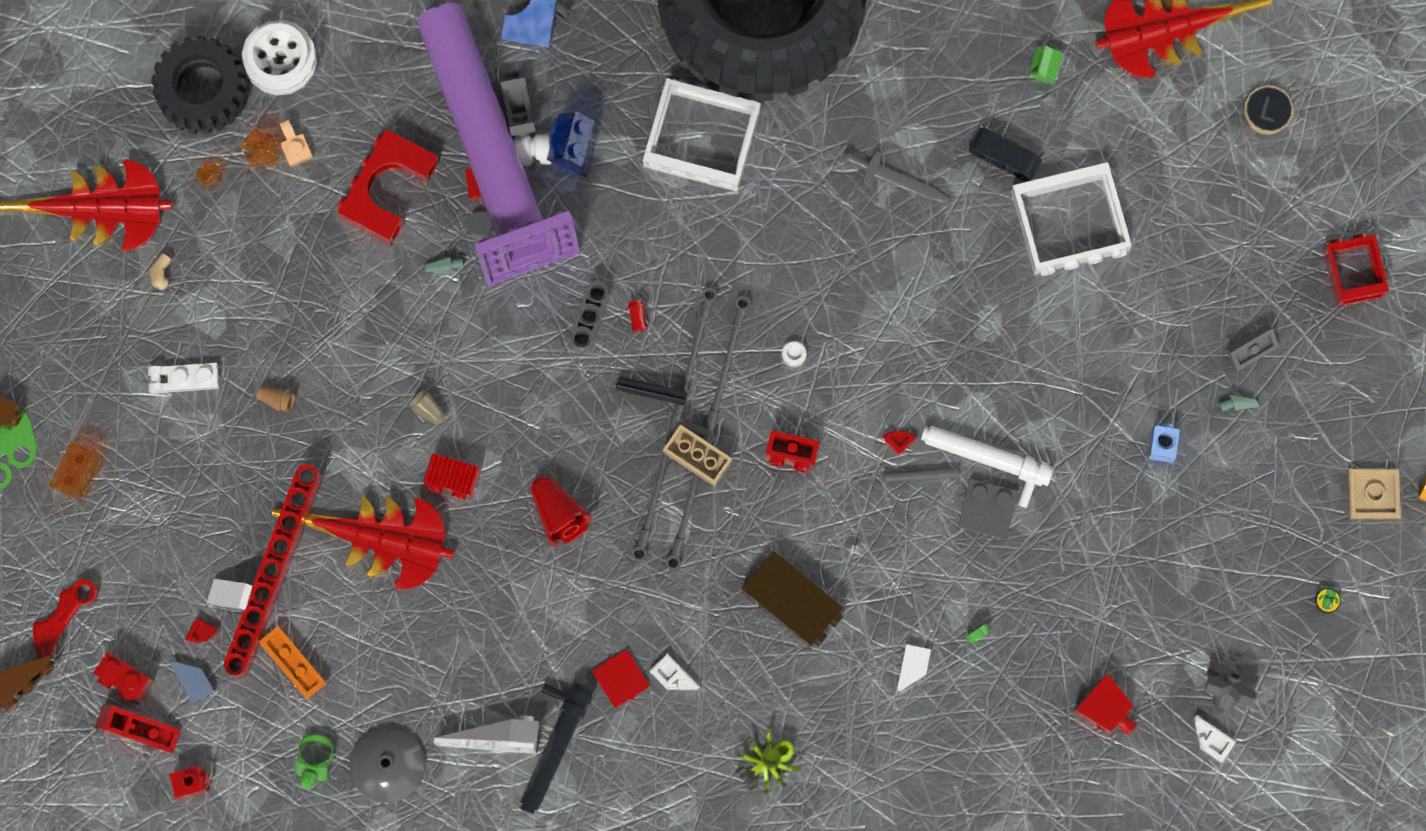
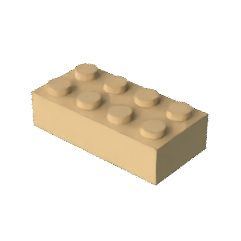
(697, 455)

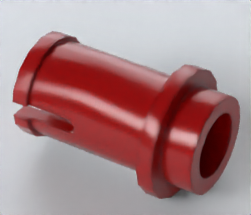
(637, 315)

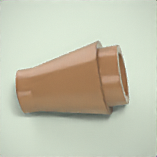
(277, 398)

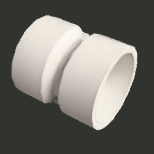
(533, 149)

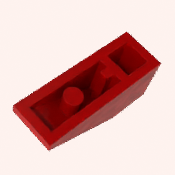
(137, 728)

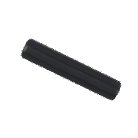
(651, 391)

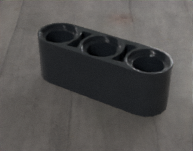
(1004, 154)

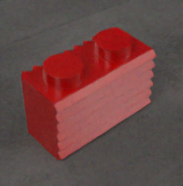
(452, 477)

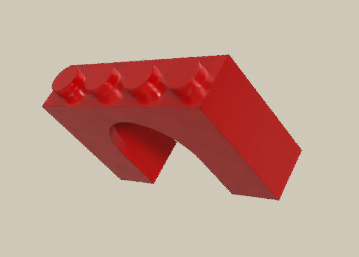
(389, 154)

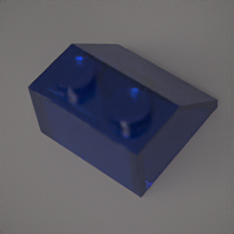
(573, 142)

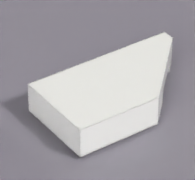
(1212, 739)

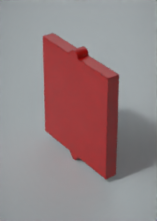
(620, 679)

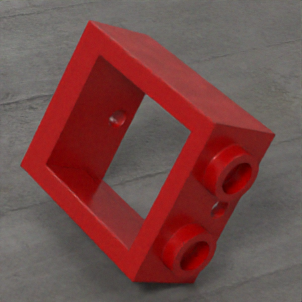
(1360, 294)

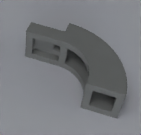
(517, 103)

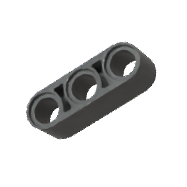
(588, 305)

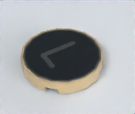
(1268, 110)

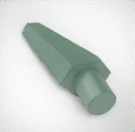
(443, 264)
(1237, 403)

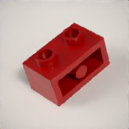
(792, 451)
(122, 677)

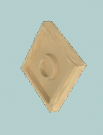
(1374, 493)

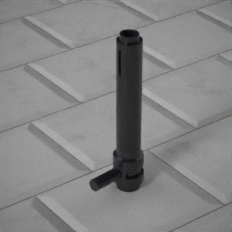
(572, 712)

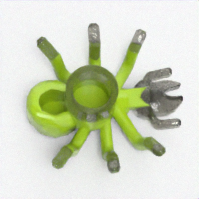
(770, 760)

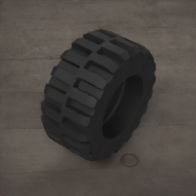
(186, 58)

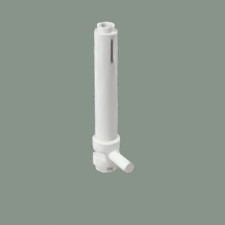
(1024, 467)

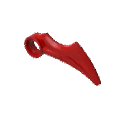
(47, 632)

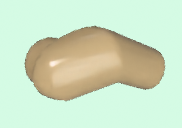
(157, 272)

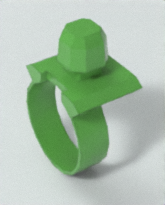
(308, 772)

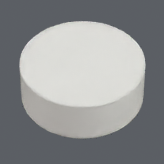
(794, 354)

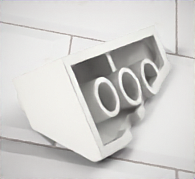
(508, 736)

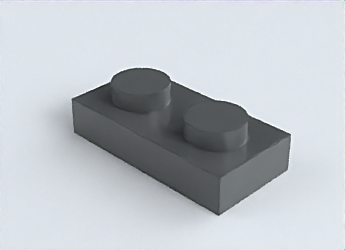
(1252, 347)

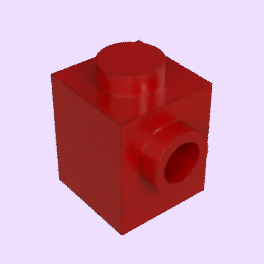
(189, 782)

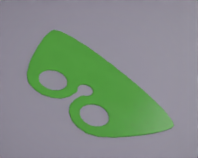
(19, 436)

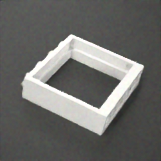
(689, 170)
(1062, 181)

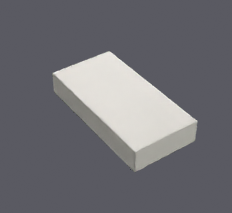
(229, 594)

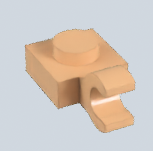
(294, 147)

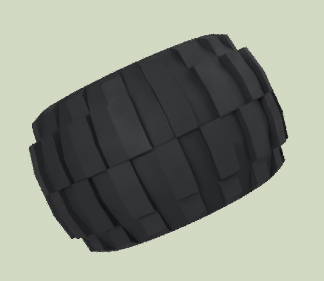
(762, 62)

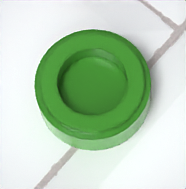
(978, 633)

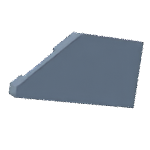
(193, 681)

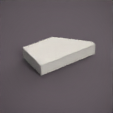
(913, 666)
(672, 675)

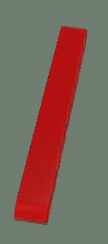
(270, 558)

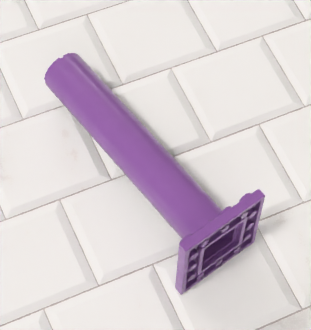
(522, 234)

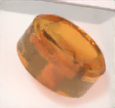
(208, 175)

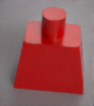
(1107, 708)

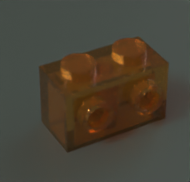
(76, 472)

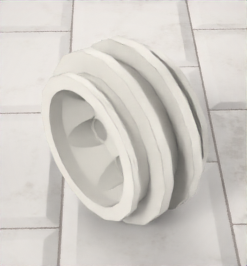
(284, 77)

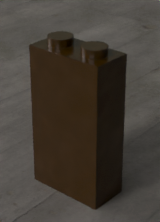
(793, 600)

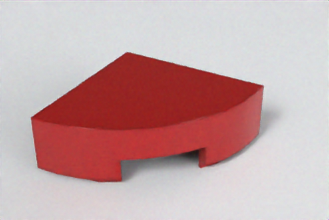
(899, 440)
(201, 632)

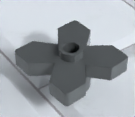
(1230, 687)

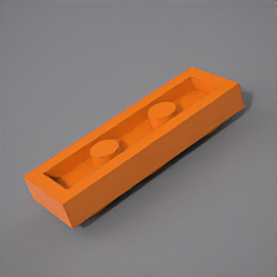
(292, 662)

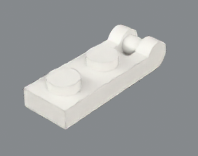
(184, 378)

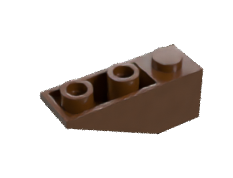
(22, 680)

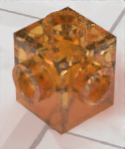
(260, 149)

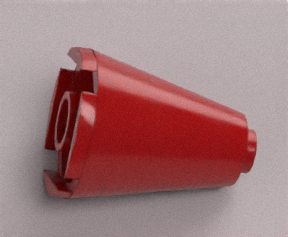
(559, 513)

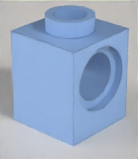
(1160, 453)

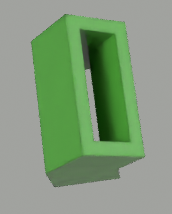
(1045, 64)

